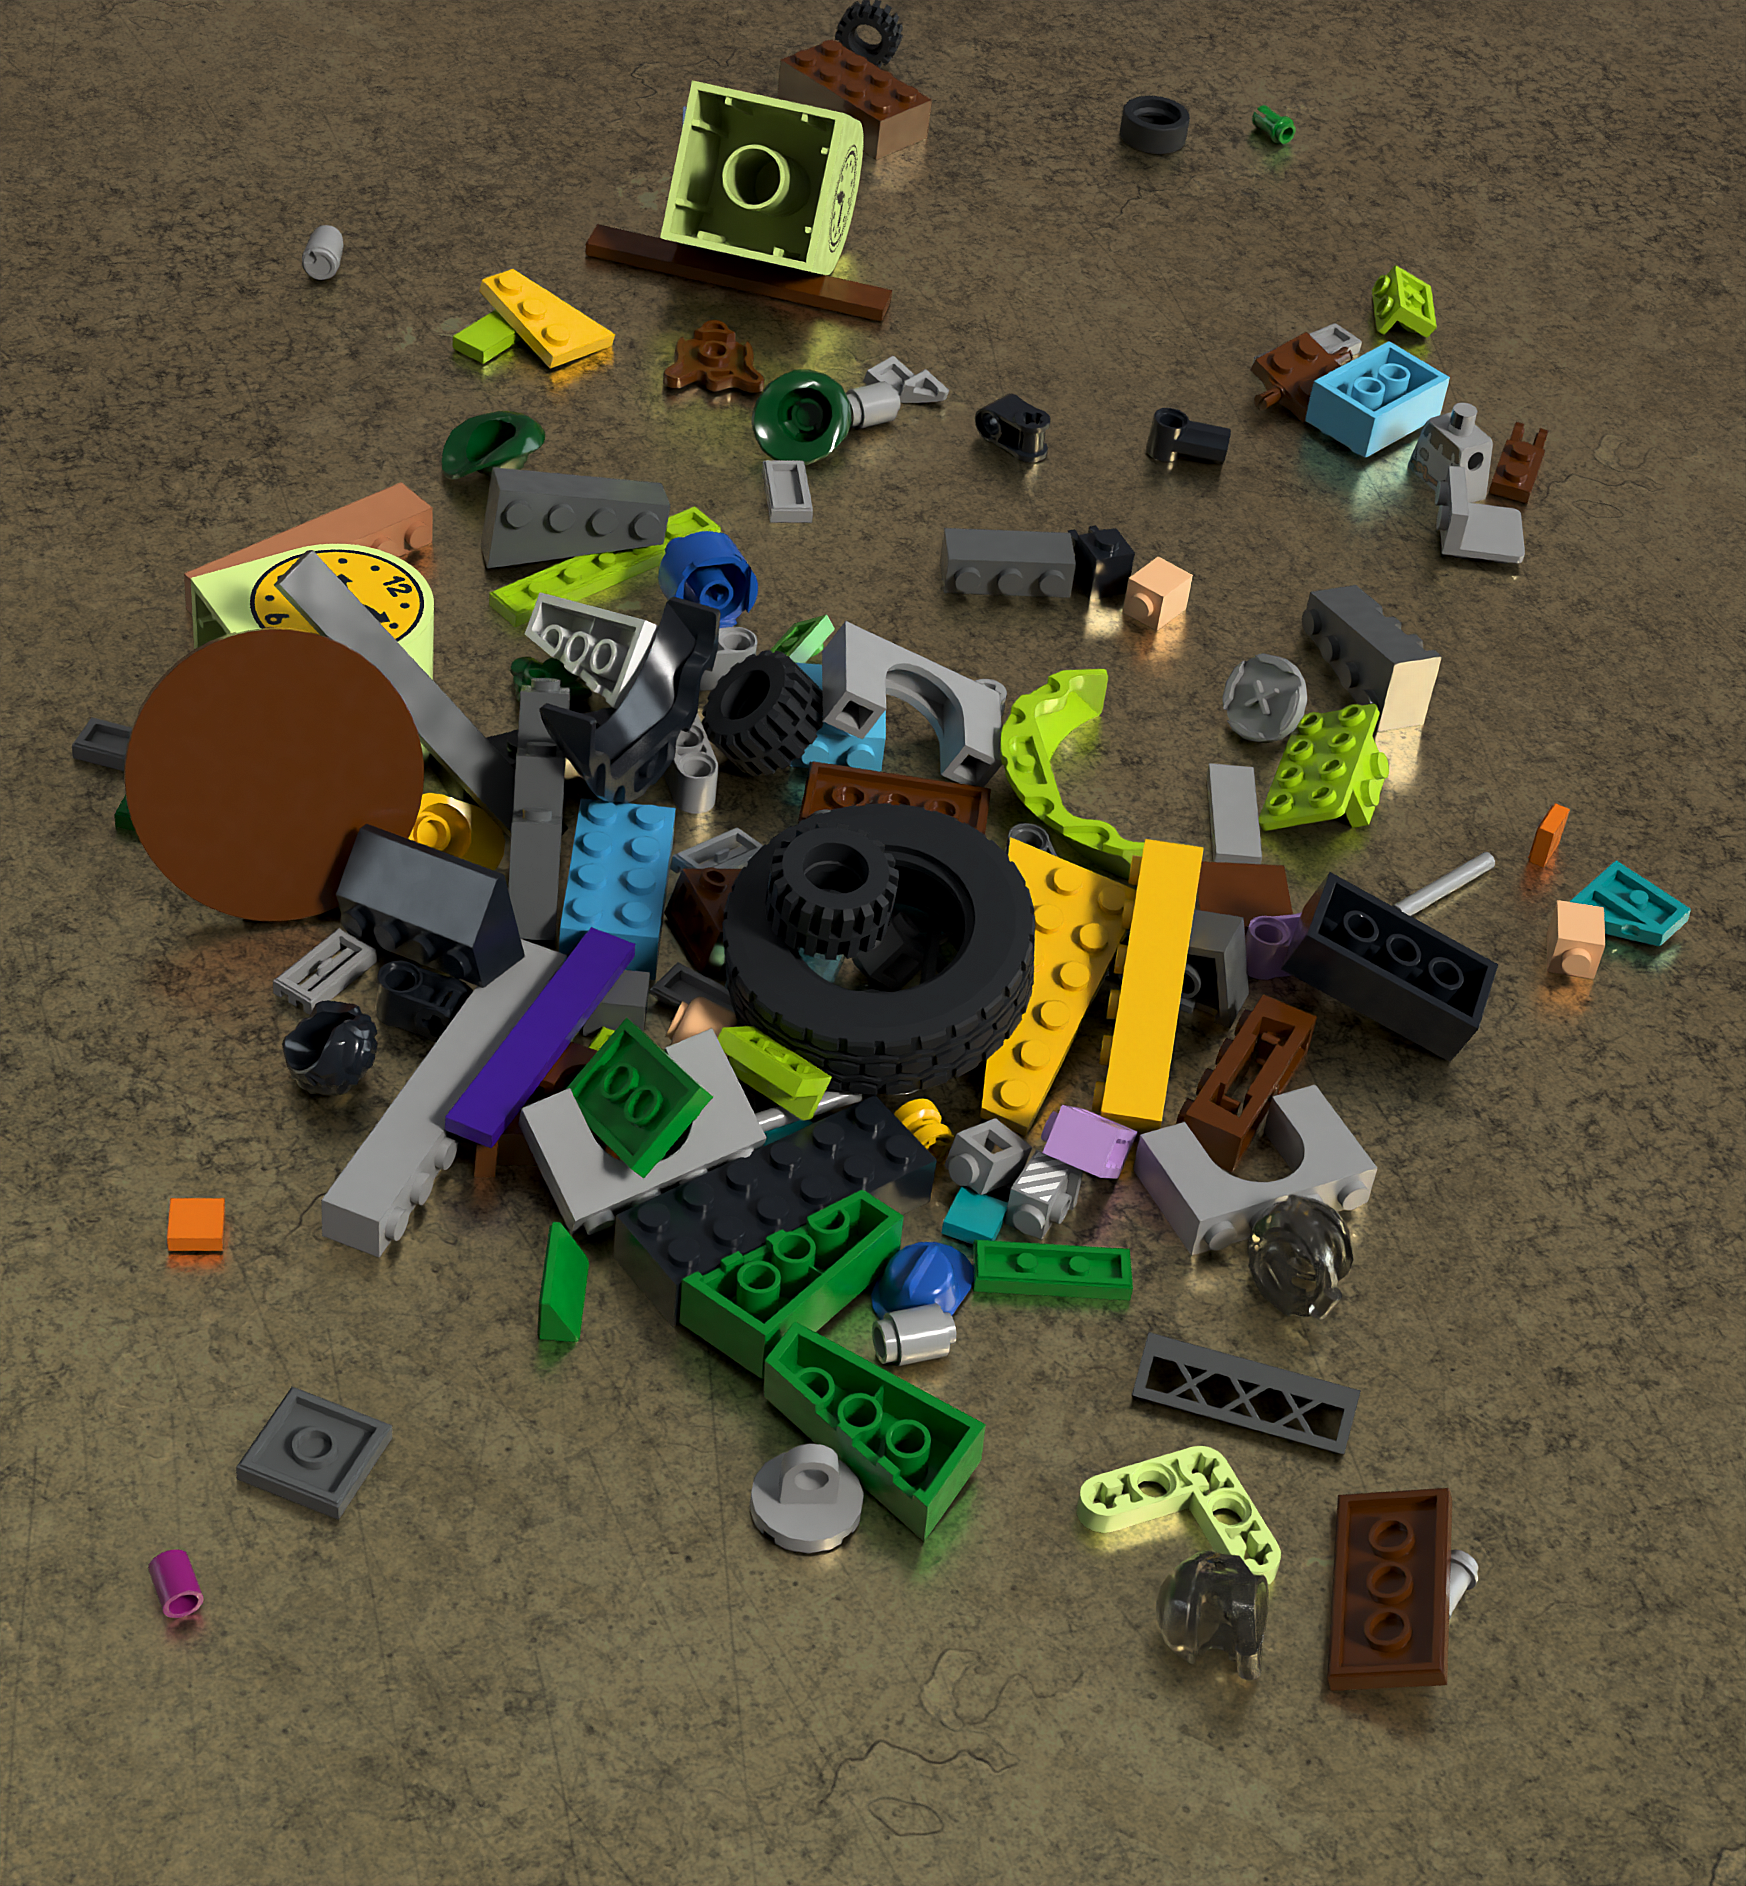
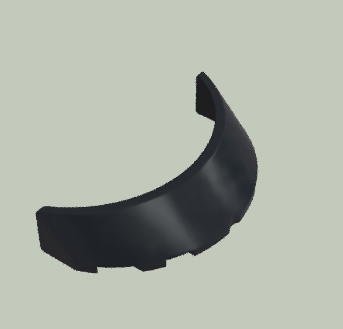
(643, 732)

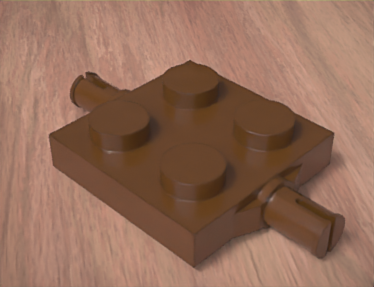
(1291, 371)

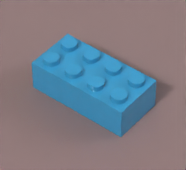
(619, 877)

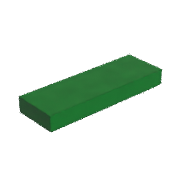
(1052, 1270)

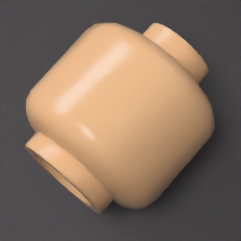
(698, 1017)

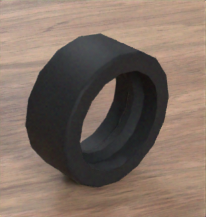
(1154, 124)

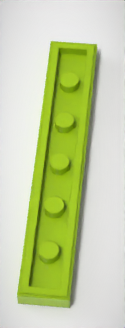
(592, 572)

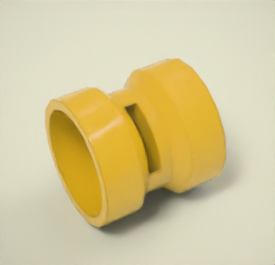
(931, 1133)

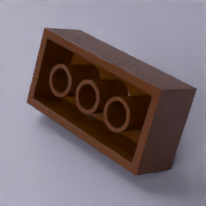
(849, 84)

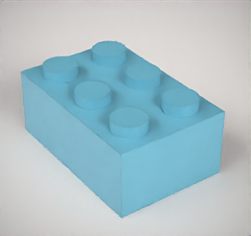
(1376, 399)

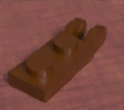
(1518, 465)

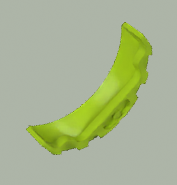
(1026, 747)

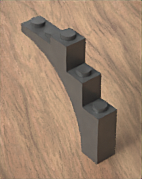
(537, 814)

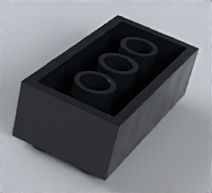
(1390, 967)

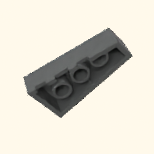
(568, 515)
(1372, 655)
(1214, 967)

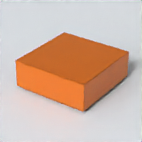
(1548, 835)
(196, 1224)

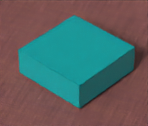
(974, 1217)

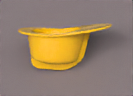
(459, 830)

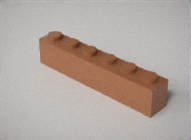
(387, 521)

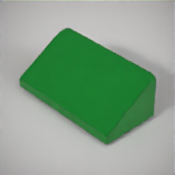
(562, 1287)

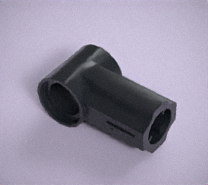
(1177, 436)

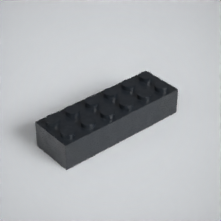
(770, 1192)

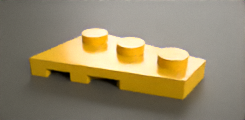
(543, 320)

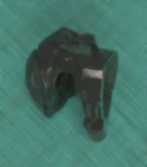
(1305, 1242)
(1215, 1605)

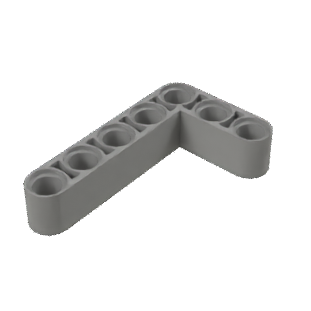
(695, 767)

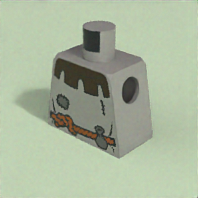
(1457, 442)

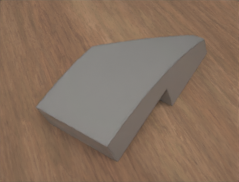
(910, 387)

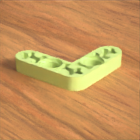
(1183, 1492)

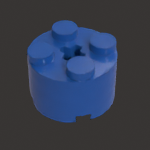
(709, 572)

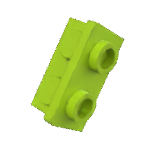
(1403, 299)
(774, 1070)

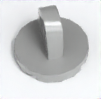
(1265, 698)
(806, 1499)

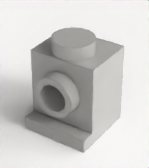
(975, 1166)

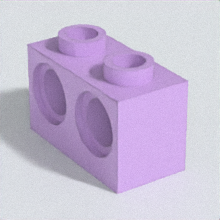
(1087, 1141)

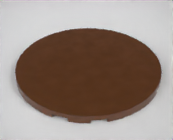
(266, 766)

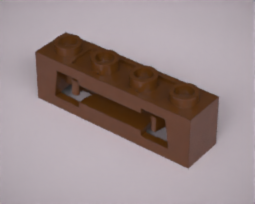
(1282, 1040)

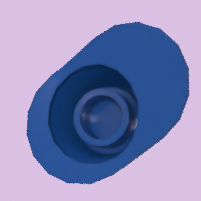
(923, 1276)

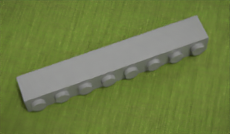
(410, 1142)

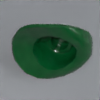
(801, 416)
(491, 441)

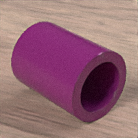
(175, 1583)

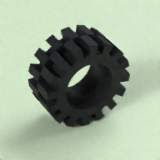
(877, 18)

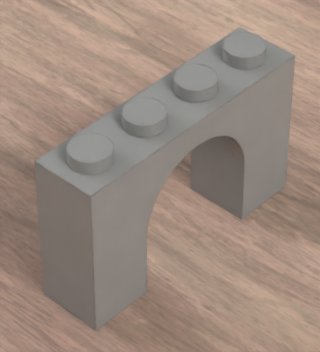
(964, 713)
(596, 1186)
(1218, 1209)

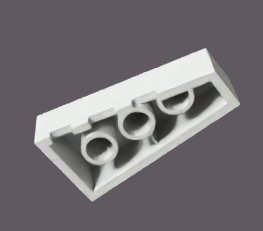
(593, 643)

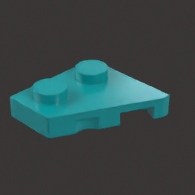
(1634, 906)

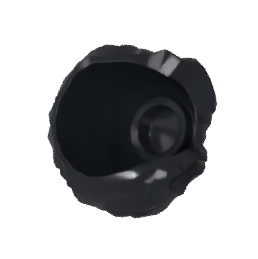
(331, 1048)

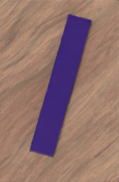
(539, 1038)

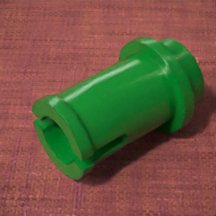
(1279, 128)

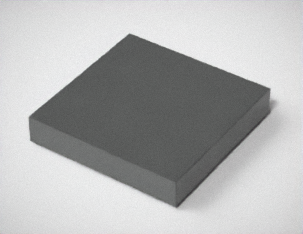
(314, 1452)

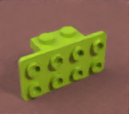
(1328, 770)

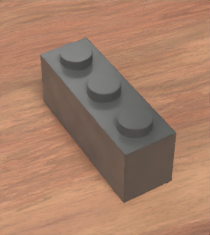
(1007, 562)

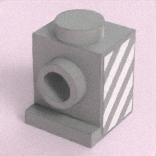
(1042, 1194)

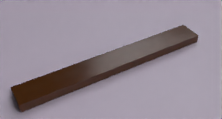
(739, 273)

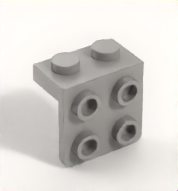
(1476, 528)

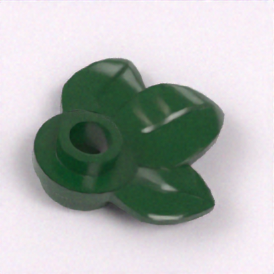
(528, 668)

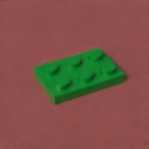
(637, 1097)

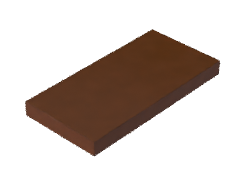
(843, 786)
(1391, 1590)

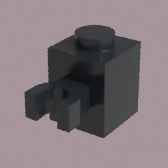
(1102, 562)

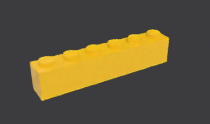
(1151, 985)

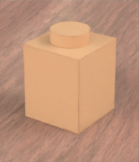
(1157, 593)
(1575, 939)

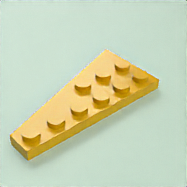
(1074, 947)

